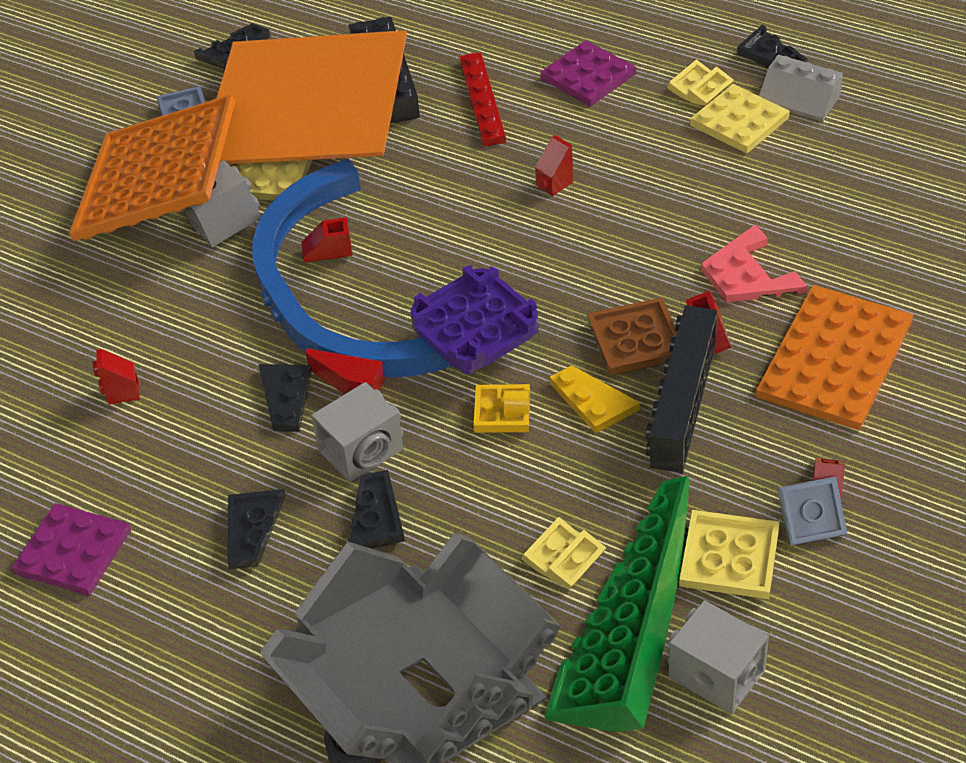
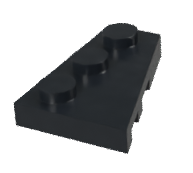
(765, 47)
(219, 51)
(286, 394)
(376, 512)
(250, 525)

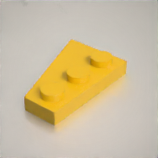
(592, 399)

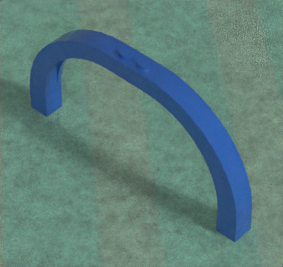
(294, 203)

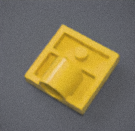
(502, 408)

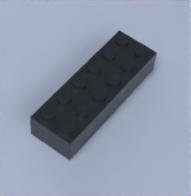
(406, 98)
(681, 389)

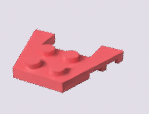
(739, 275)

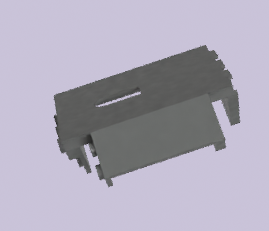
(380, 618)

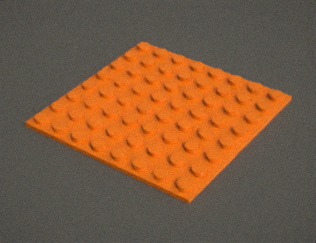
(311, 96)

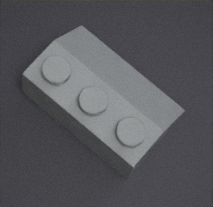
(802, 87)

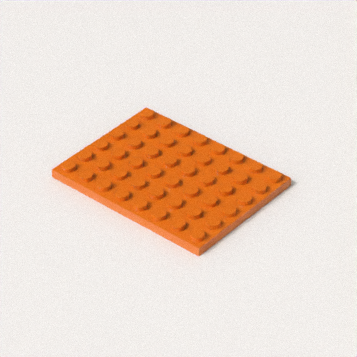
(154, 168)

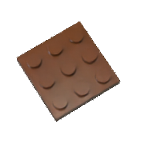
(633, 335)

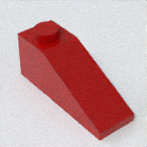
(345, 371)

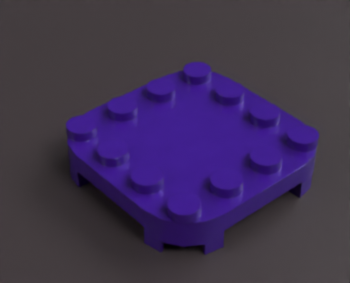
(474, 319)

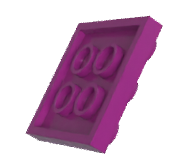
(588, 73)
(71, 549)

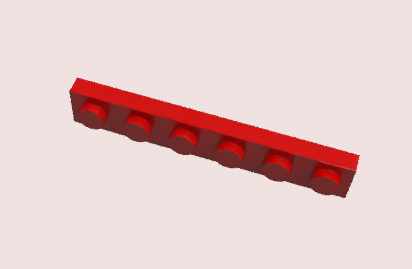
(482, 99)

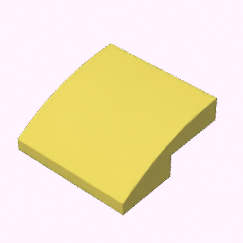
(699, 83)
(563, 553)

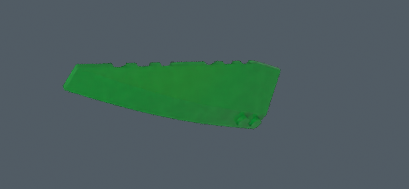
(620, 652)

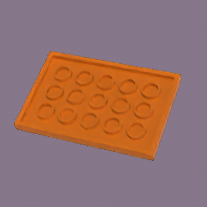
(835, 357)

